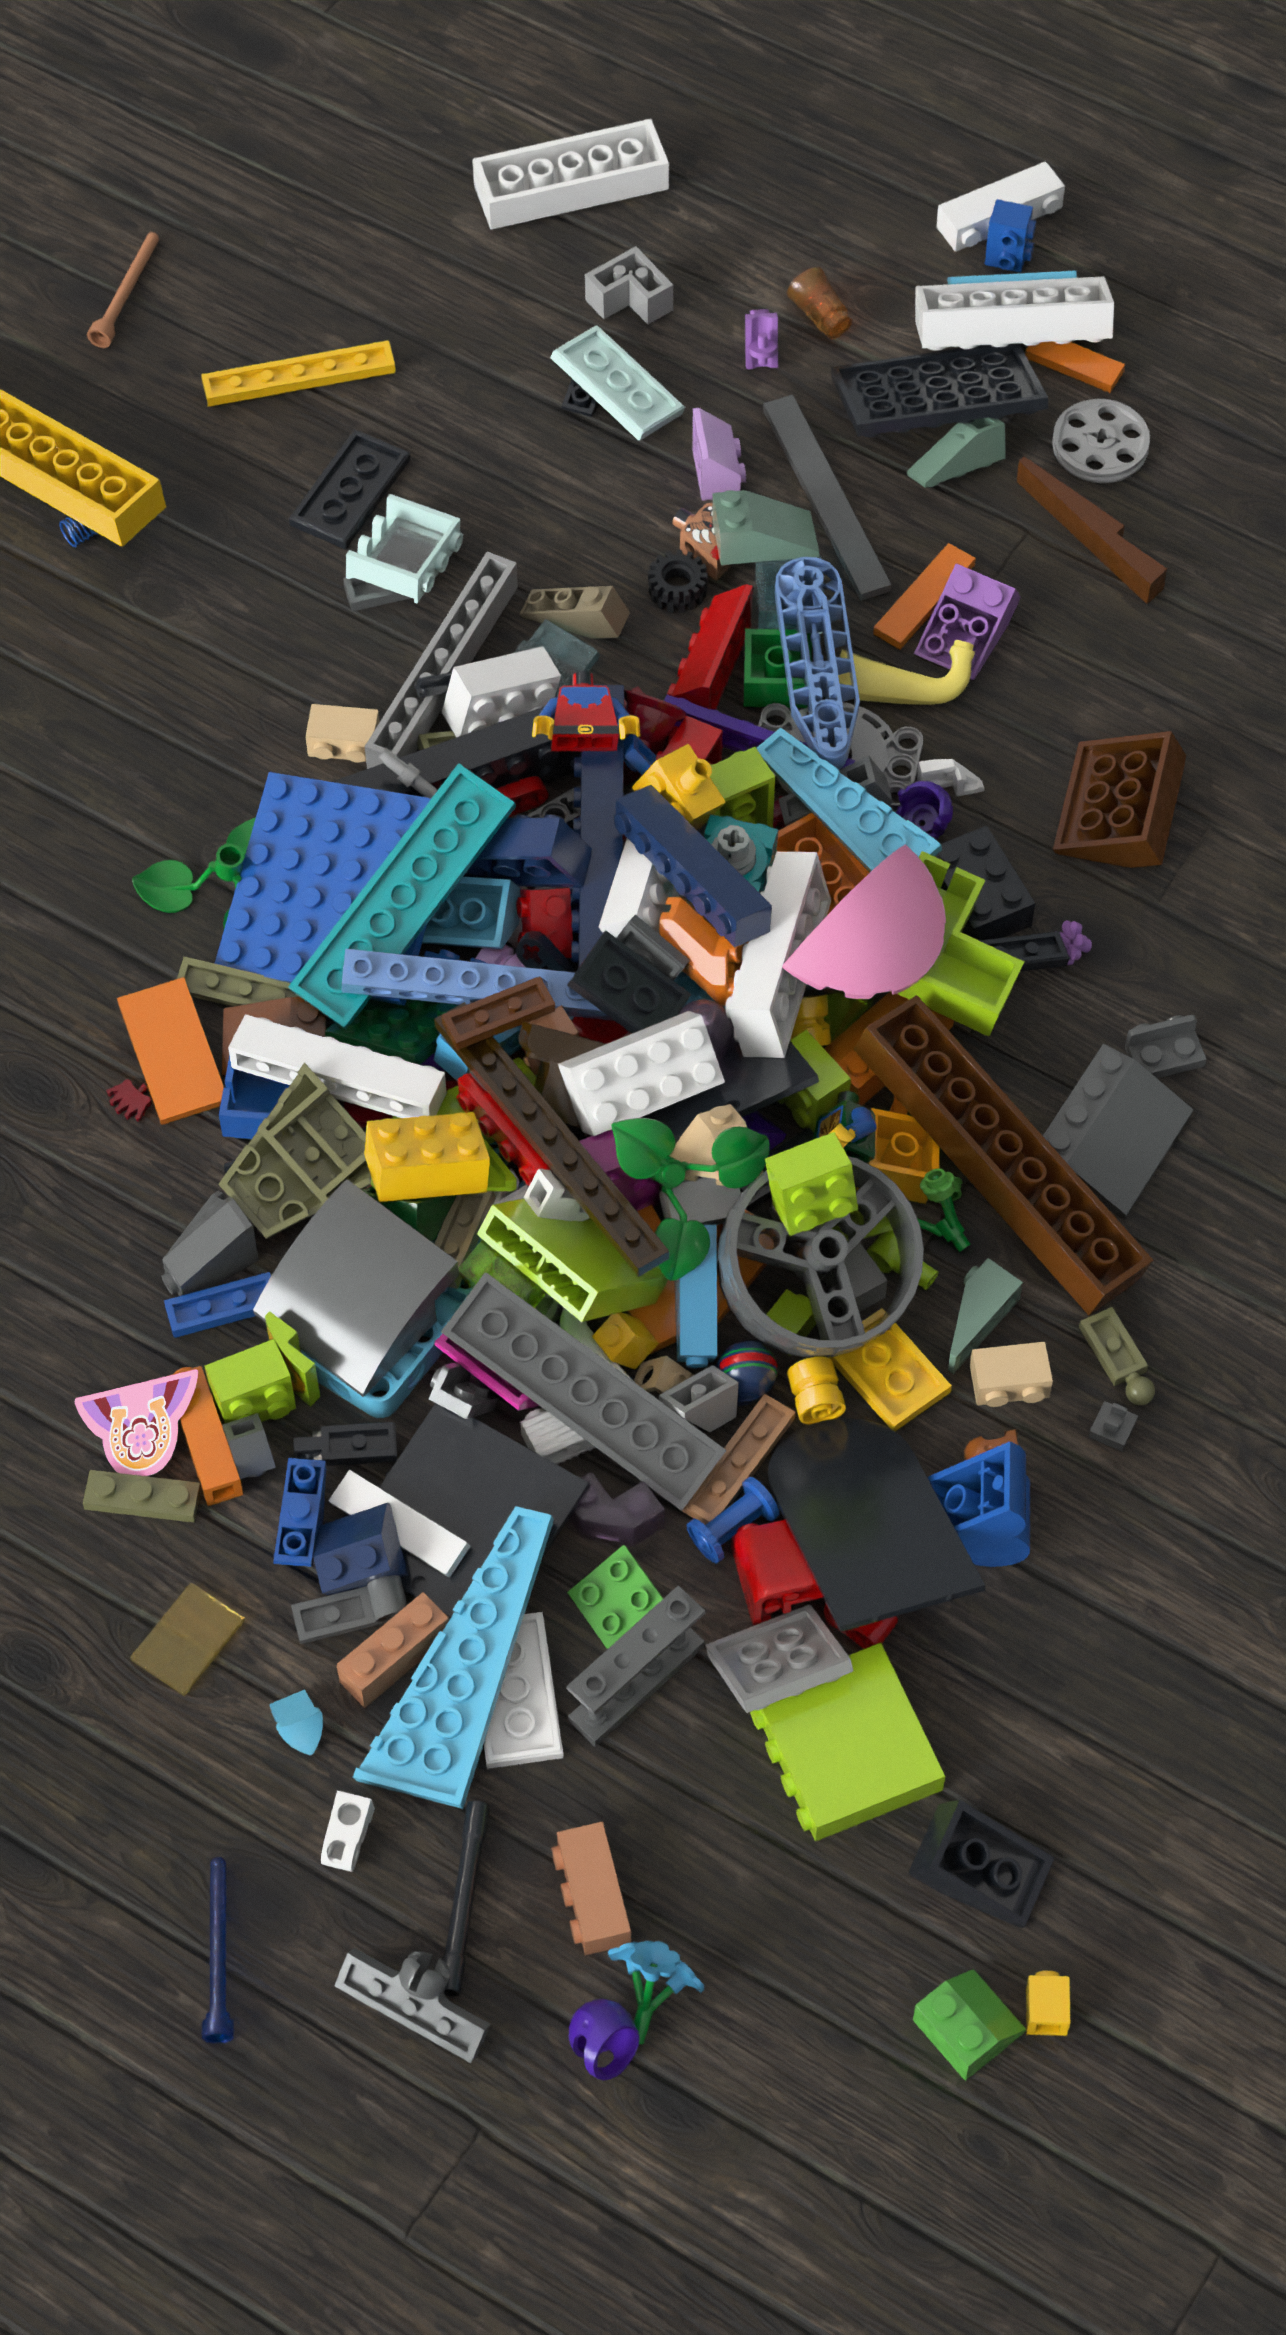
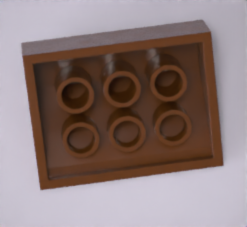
(1121, 800)

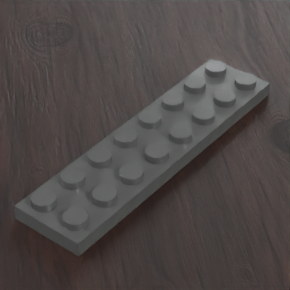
(583, 1391)

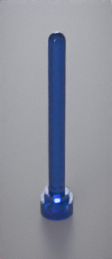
(217, 2025)

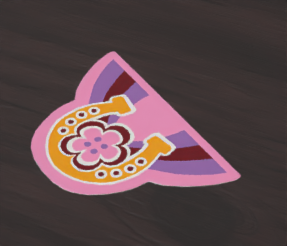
(139, 1421)

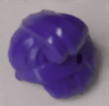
(926, 803)

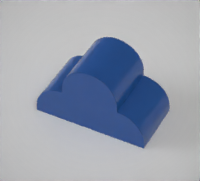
(989, 1504)

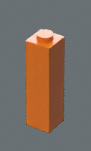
(209, 1445)

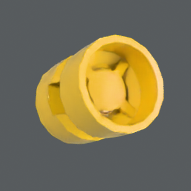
(811, 1018)
(816, 1390)

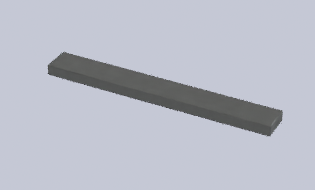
(827, 498)

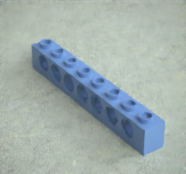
(452, 980)

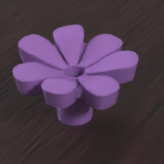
(1074, 940)

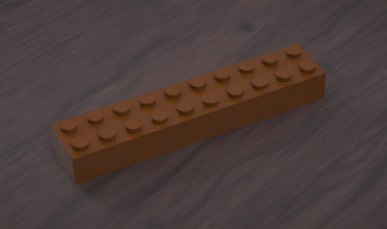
(1003, 1155)

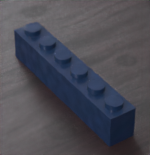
(693, 866)

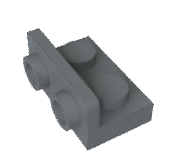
(1166, 1046)
(460, 1395)

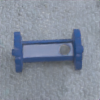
(715, 1533)

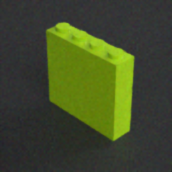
(569, 1261)
(850, 1747)

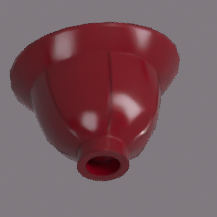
(655, 716)

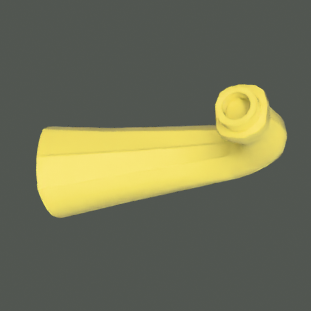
(893, 685)

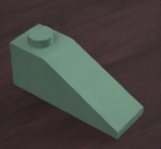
(986, 1300)

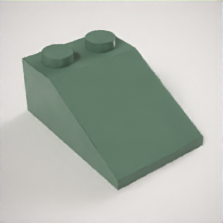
(760, 529)

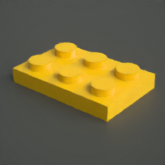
(892, 1375)

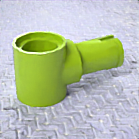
(886, 1256)

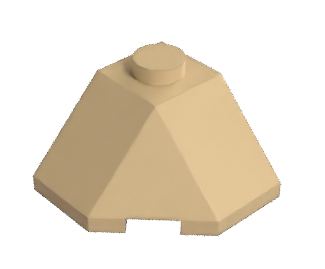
(697, 1140)

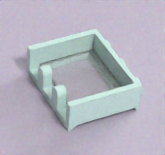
(405, 548)

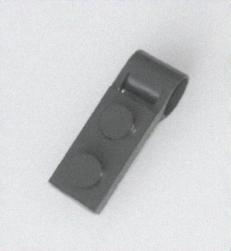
(349, 1609)

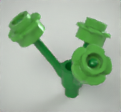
(944, 1189)

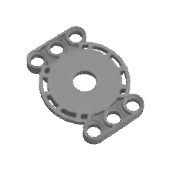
(865, 742)

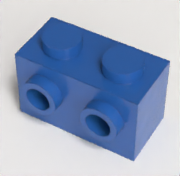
(1009, 236)

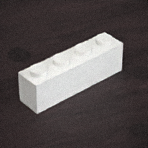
(967, 218)

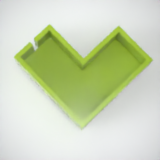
(968, 976)

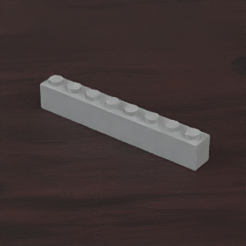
(451, 646)

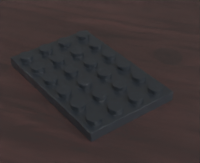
(938, 389)

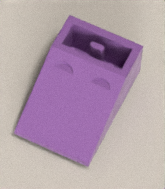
(969, 611)

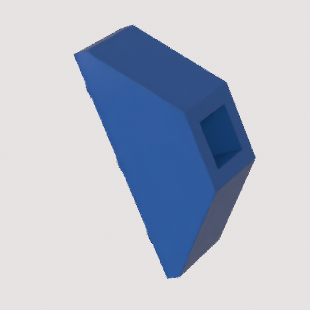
(301, 1512)

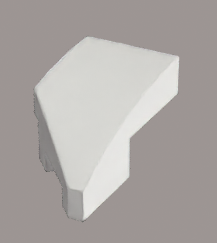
(949, 773)

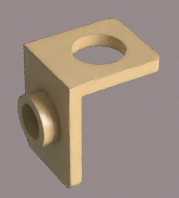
(665, 1374)

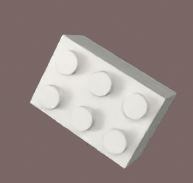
(499, 689)

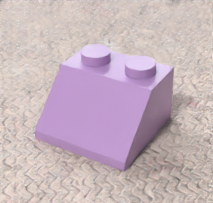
(715, 455)

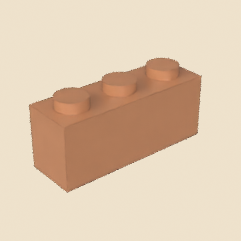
(391, 1650)
(591, 1888)

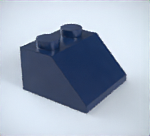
(358, 1550)

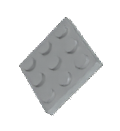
(779, 1658)

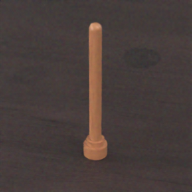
(103, 331)

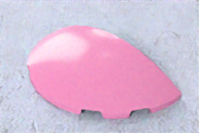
(879, 933)

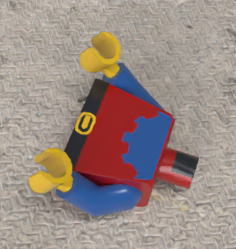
(585, 718)

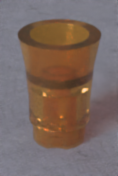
(820, 302)

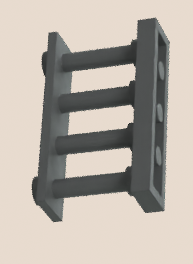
(636, 1666)

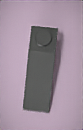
(863, 772)

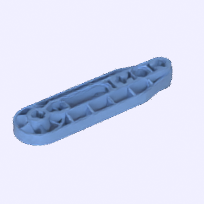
(804, 604)

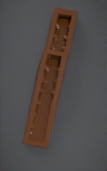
(1094, 530)

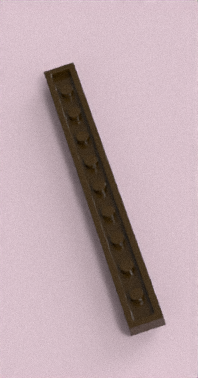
(562, 1152)

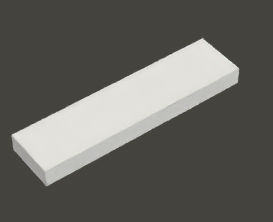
(415, 1532)

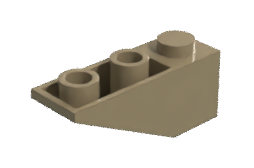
(579, 610)

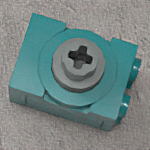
(745, 846)

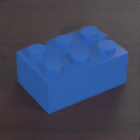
(252, 1099)

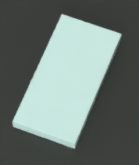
(617, 382)

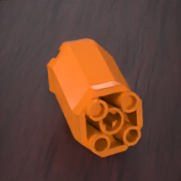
(710, 955)

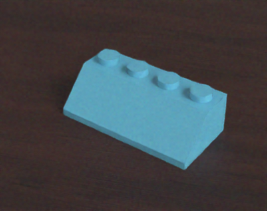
(476, 914)

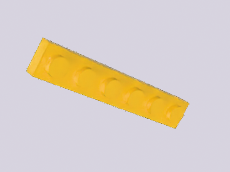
(298, 373)

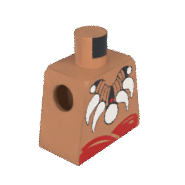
(699, 538)

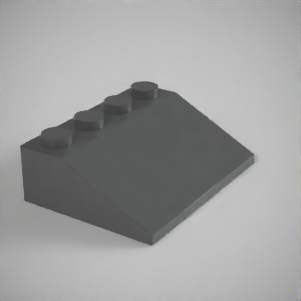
(1117, 1128)

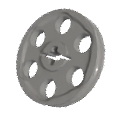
(1114, 442)

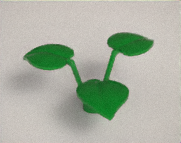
(169, 882)
(644, 1153)

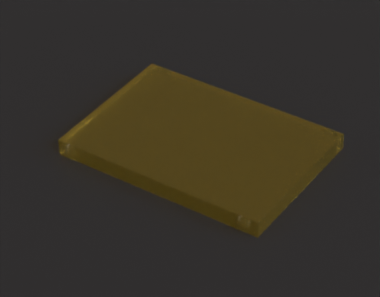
(187, 1639)

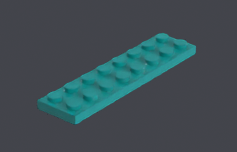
(406, 888)

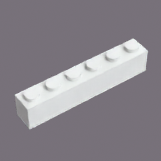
(346, 1070)

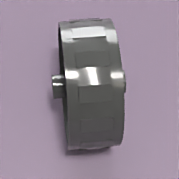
(819, 1255)

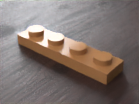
(742, 1458)

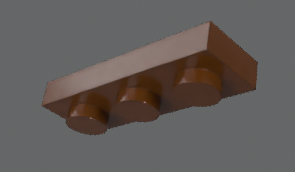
(498, 1013)

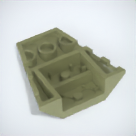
(297, 1157)

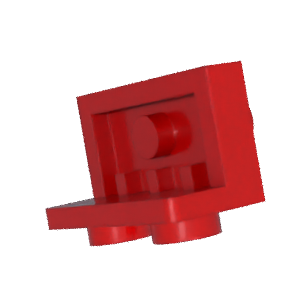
(547, 913)

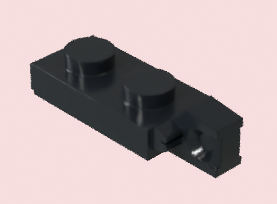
(349, 1444)

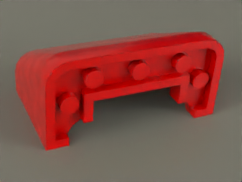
(771, 1569)

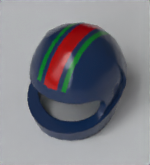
(751, 1367)

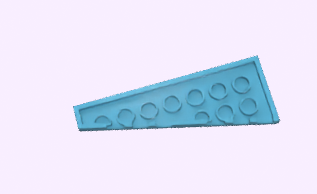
(446, 1711)

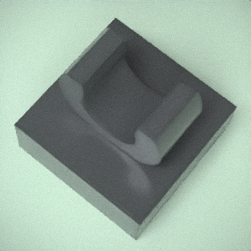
(1113, 1426)

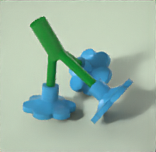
(653, 1961)

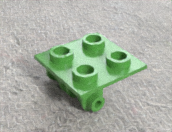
(615, 1596)

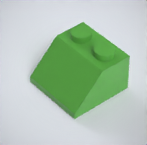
(967, 2022)

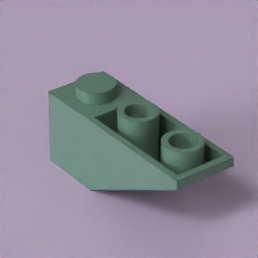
(961, 451)

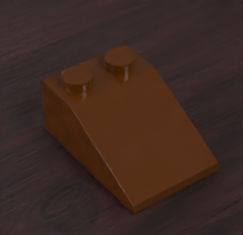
(284, 1011)

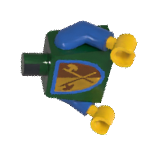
(852, 1125)

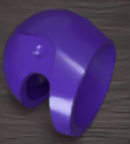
(603, 2027)

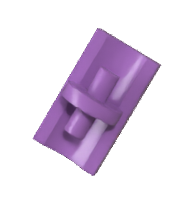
(761, 339)

